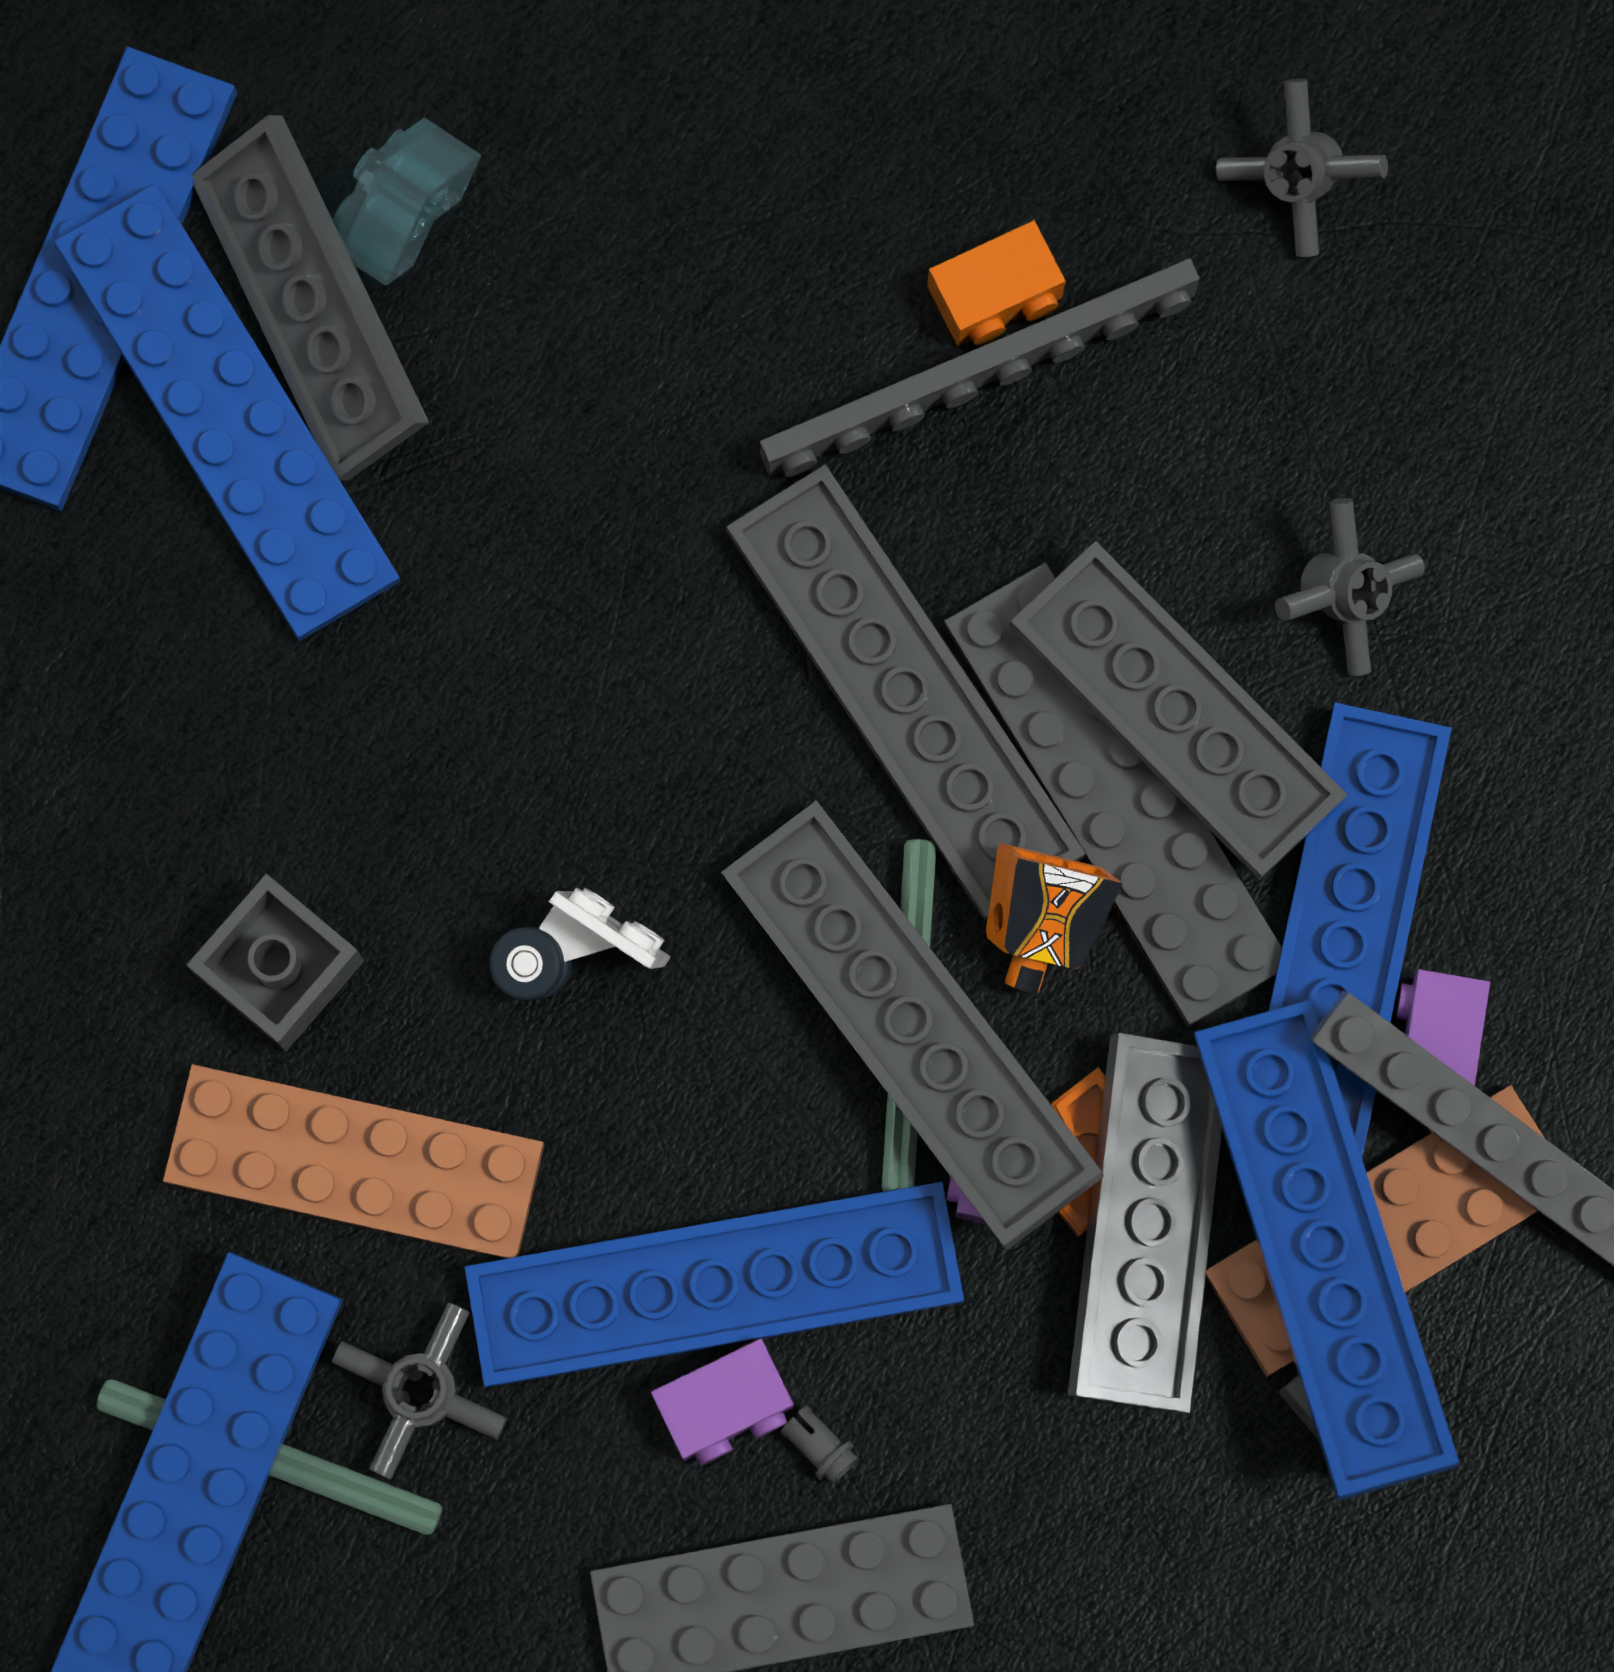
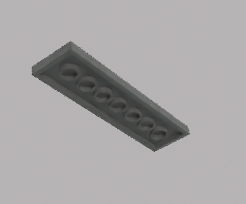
(898, 681)
(1175, 879)
(913, 1025)

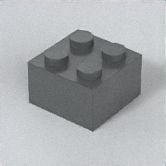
(275, 962)

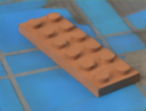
(354, 1162)
(1433, 1214)

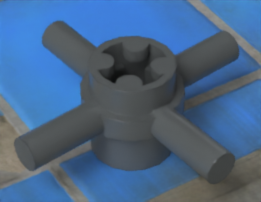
(1301, 150)
(1348, 586)
(413, 1367)

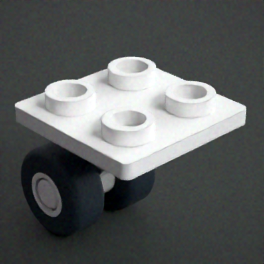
(538, 960)

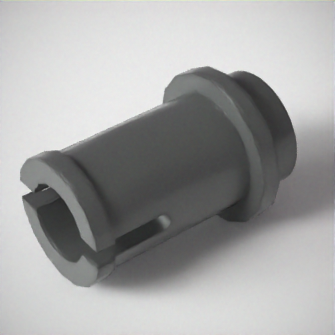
(819, 1445)

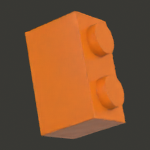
(997, 285)

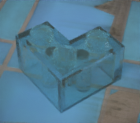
(401, 195)

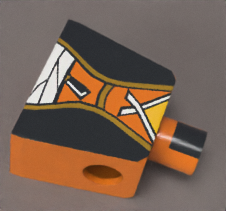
(1046, 911)

